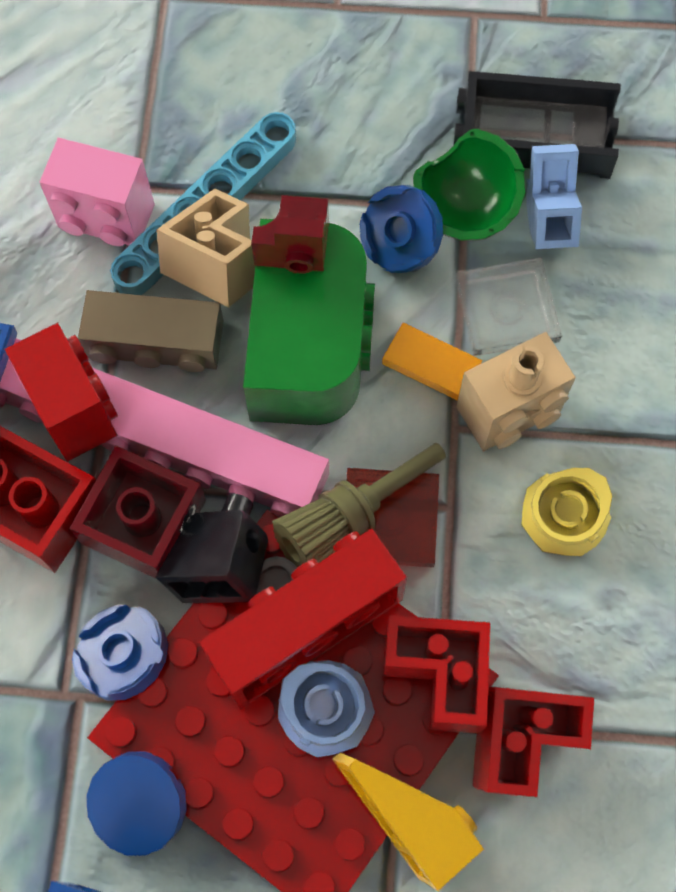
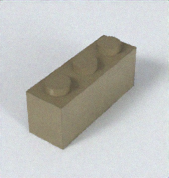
(151, 330)

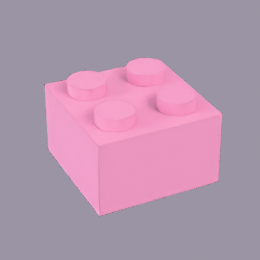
(97, 192)

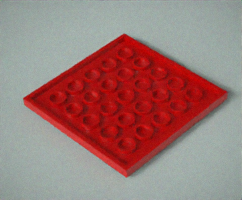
(248, 781)

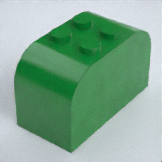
(310, 336)

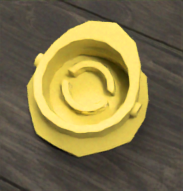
(567, 511)

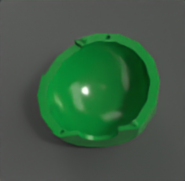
(475, 185)

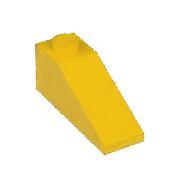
(426, 832)

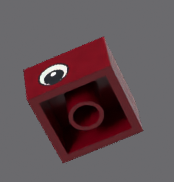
(136, 511)

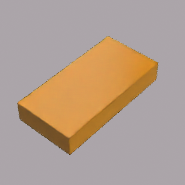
(429, 360)

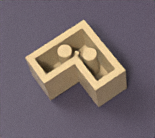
(210, 248)

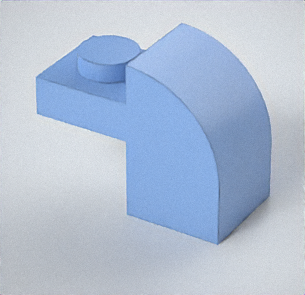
(552, 197)

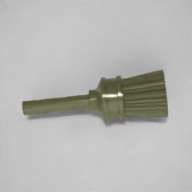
(343, 510)

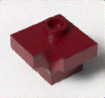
(295, 236)

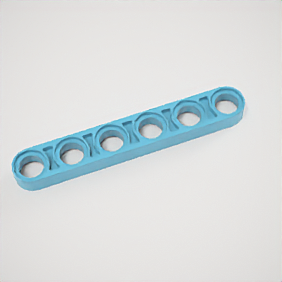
(224, 170)

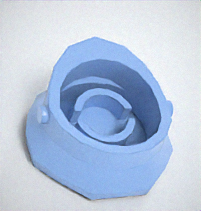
(325, 707)

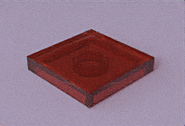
(406, 517)

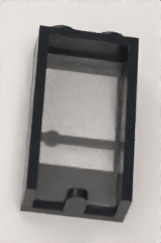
(542, 113)

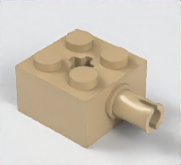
(515, 392)

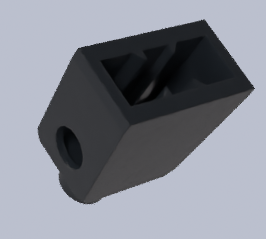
(217, 556)

